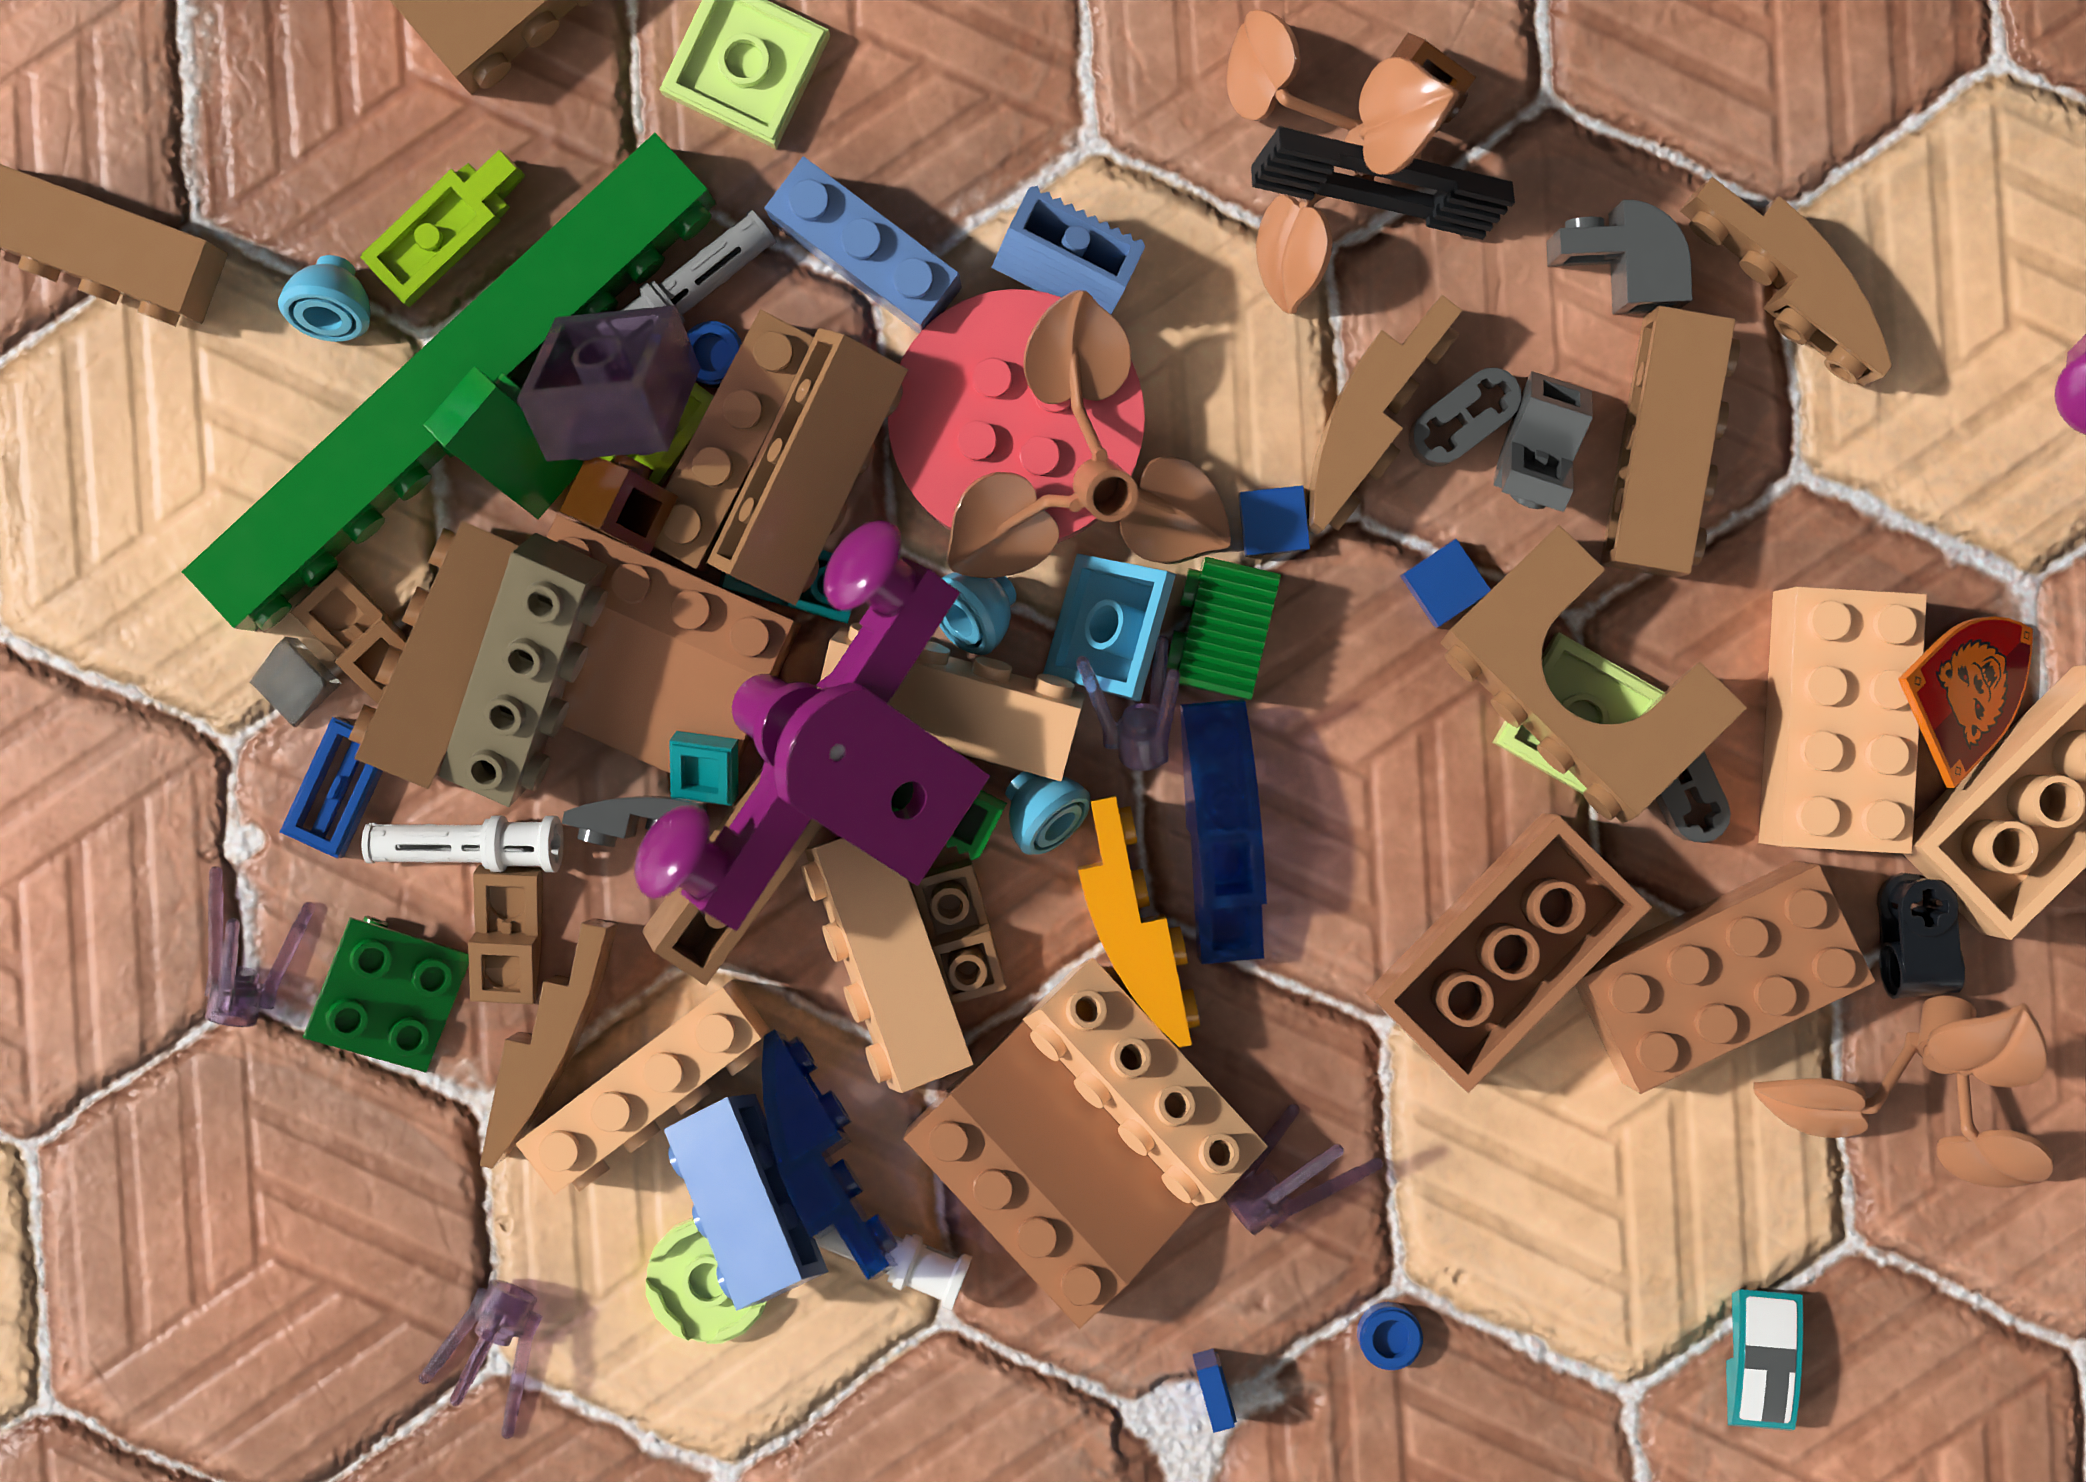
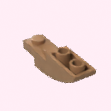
(1815, 292)
(1357, 431)

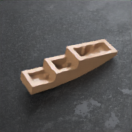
(537, 1060)

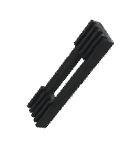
(1305, 162)

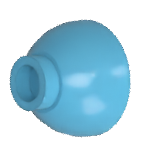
(326, 301)
(979, 613)
(1045, 811)

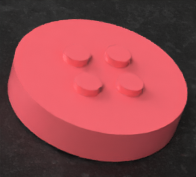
(975, 415)

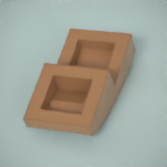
(351, 628)
(506, 935)

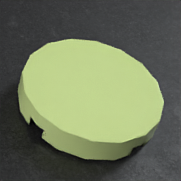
(687, 1293)

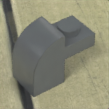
(1644, 252)
(1543, 443)

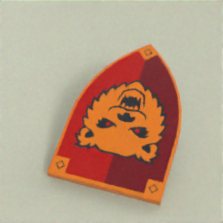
(1969, 690)

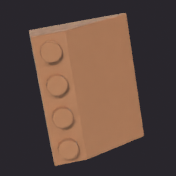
(665, 652)
(1048, 1175)

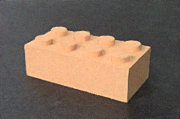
(1839, 720)
(2017, 819)

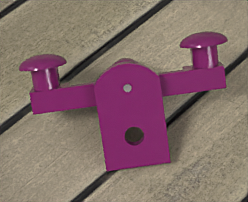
(830, 750)

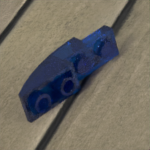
(1224, 831)
(804, 1135)

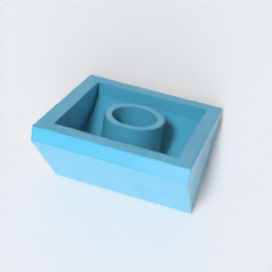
(1113, 620)

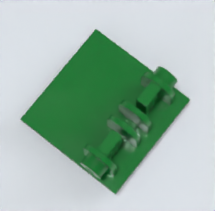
(387, 994)

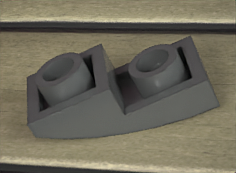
(619, 817)

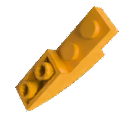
(1139, 948)

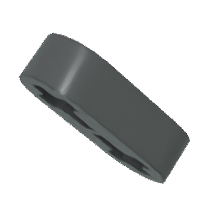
(1473, 429)
(1705, 789)

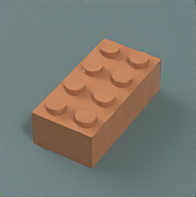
(1508, 950)
(1722, 975)

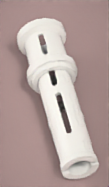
(492, 844)
(917, 1266)

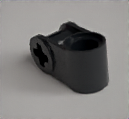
(1921, 946)

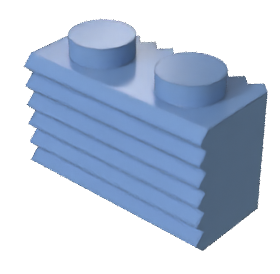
(1066, 251)

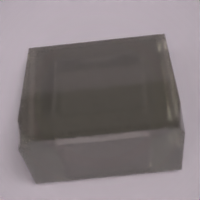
(294, 680)

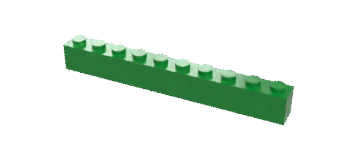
(384, 446)

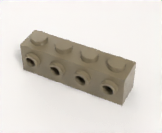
(524, 669)

